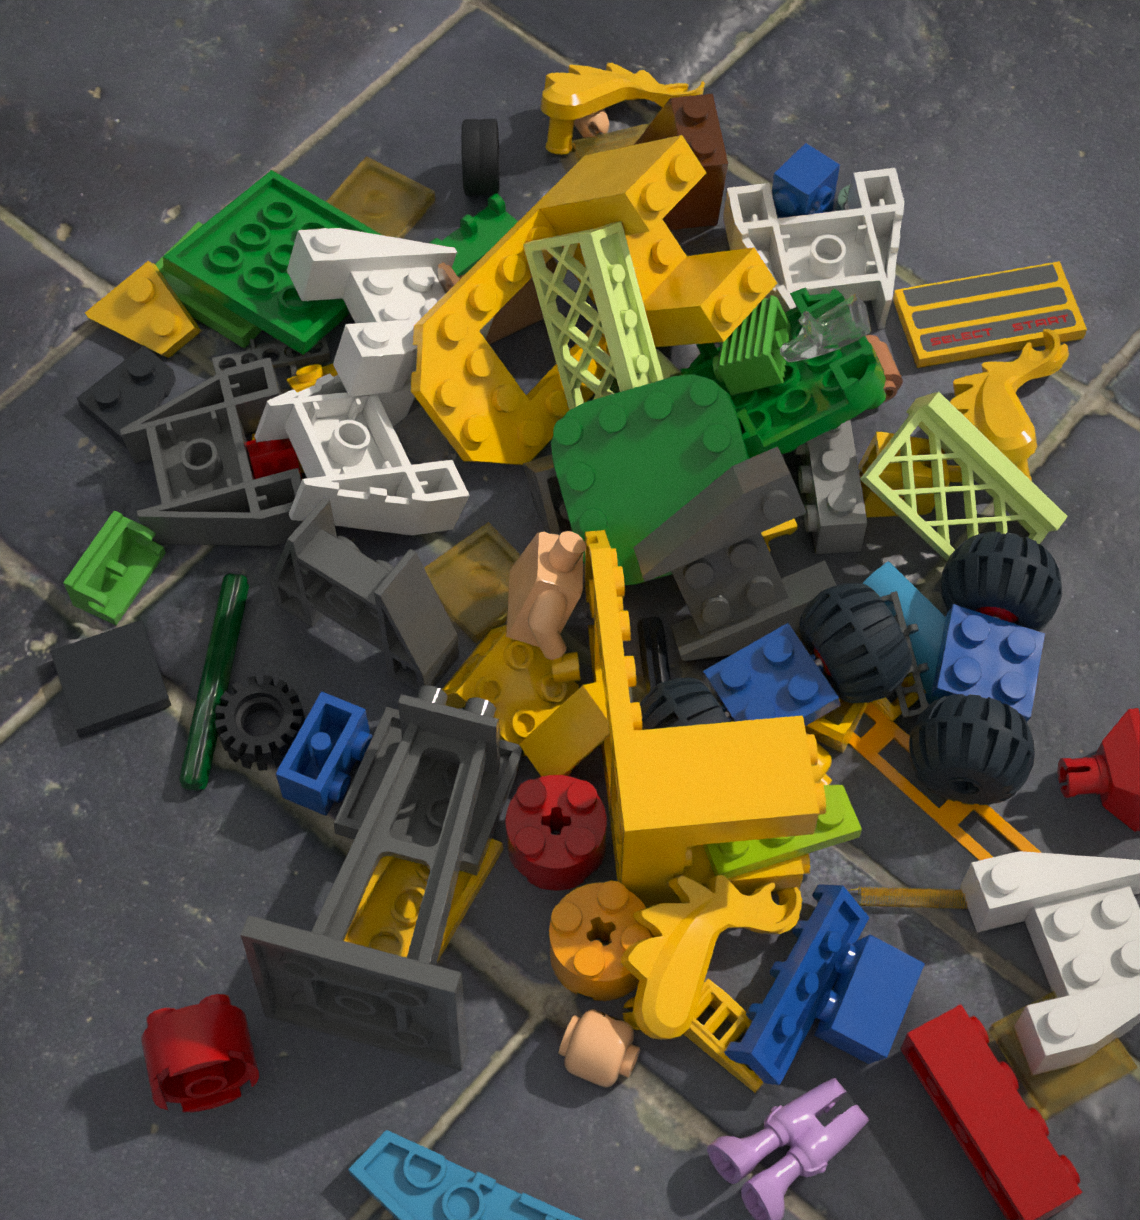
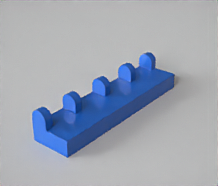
(800, 983)

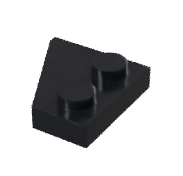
(128, 392)

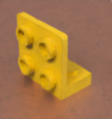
(514, 680)

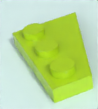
(832, 828)

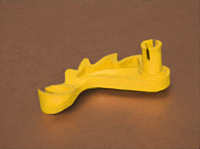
(592, 89)
(992, 401)
(678, 956)

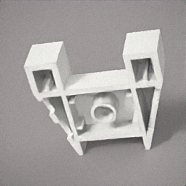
(829, 249)
(385, 288)
(359, 461)
(1086, 940)

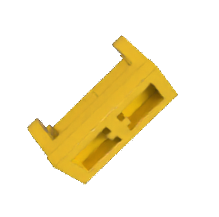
(569, 732)

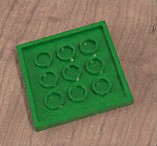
(245, 257)

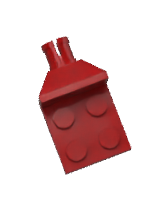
(1110, 772)

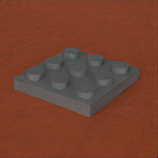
(429, 794)

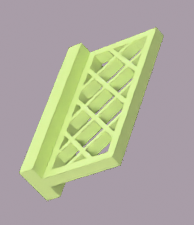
(619, 314)
(978, 461)

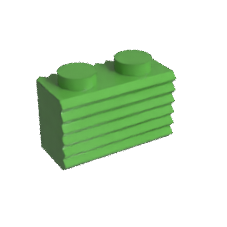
(752, 354)

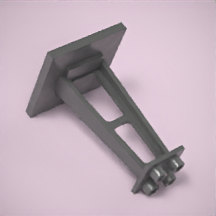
(360, 990)

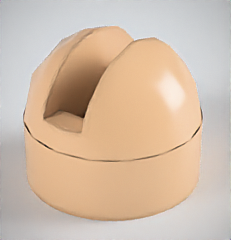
(593, 124)

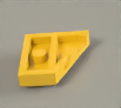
(147, 312)

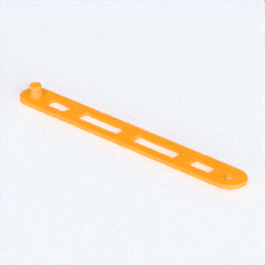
(951, 812)

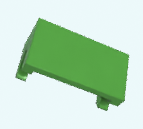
(114, 568)

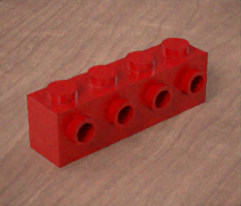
(990, 1117)

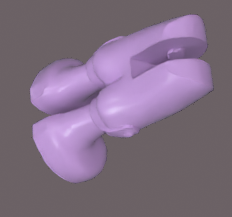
(789, 1125)

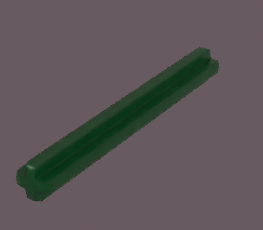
(214, 682)

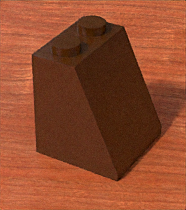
(698, 123)

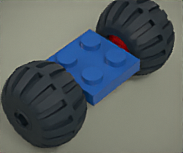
(852, 656)
(976, 735)

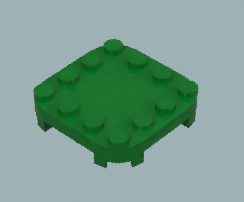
(815, 391)
(643, 457)

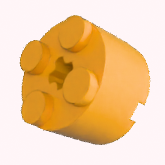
(589, 914)

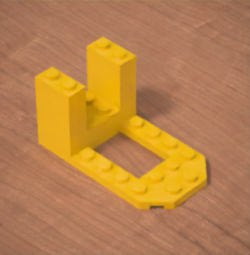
(683, 296)
(690, 782)

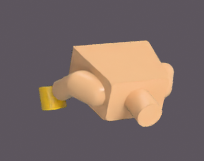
(543, 595)

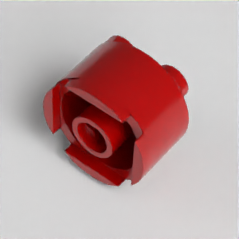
(549, 806)
(199, 1054)

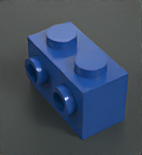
(805, 184)
(324, 754)
(868, 998)

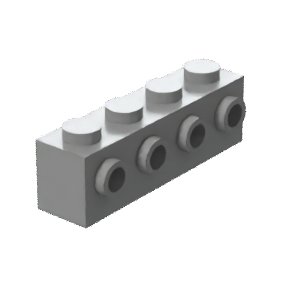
(833, 491)

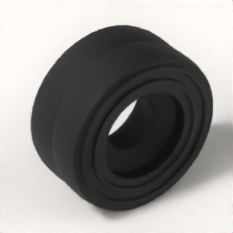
(480, 157)

